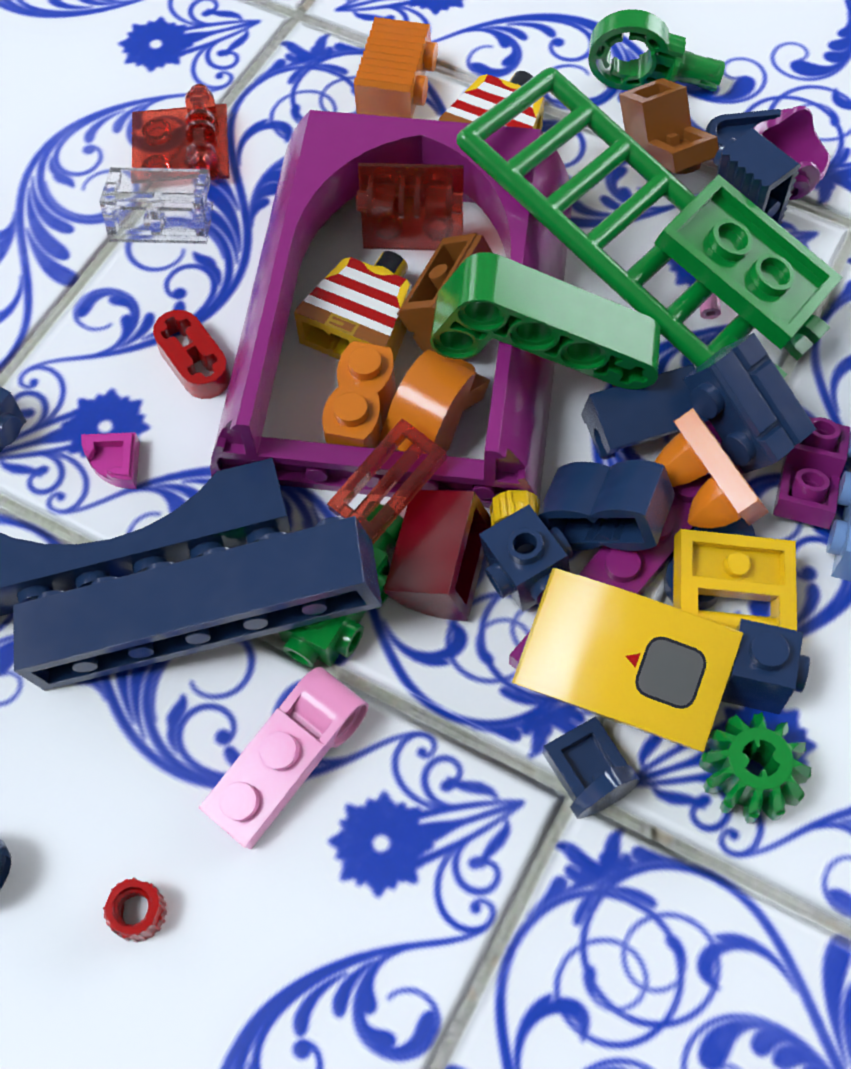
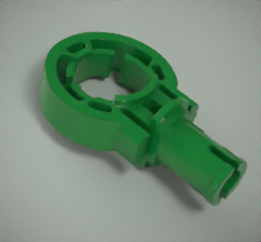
(663, 59)

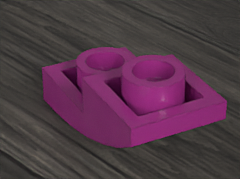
(812, 475)

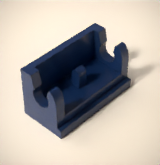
(633, 416)

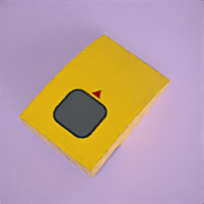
(628, 658)

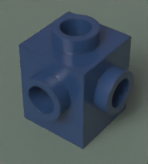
(523, 556)

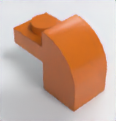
(434, 397)

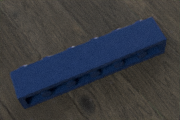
(196, 604)

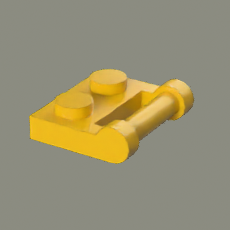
(735, 569)

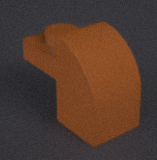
(661, 123)

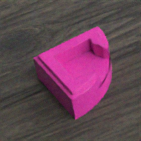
(113, 457)

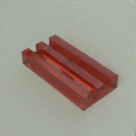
(420, 443)

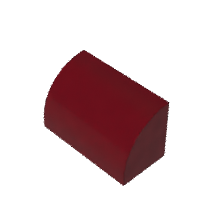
(439, 554)

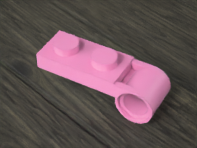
(283, 755)

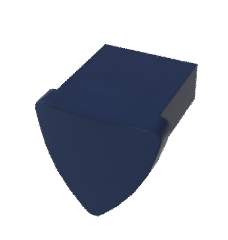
(590, 768)

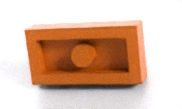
(722, 497)

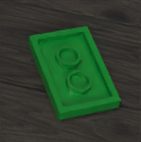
(748, 261)

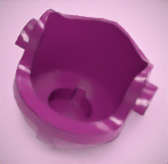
(797, 137)

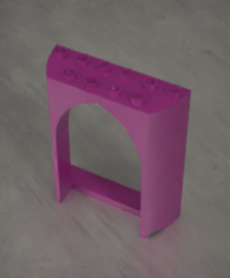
(313, 184)

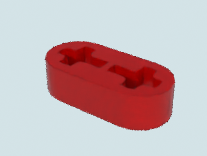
(200, 348)

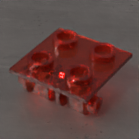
(184, 136)
(409, 204)

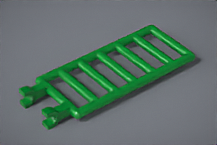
(590, 246)

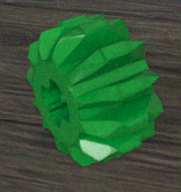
(777, 780)

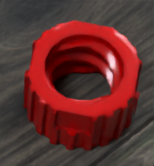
(115, 907)

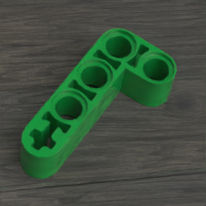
(544, 317)

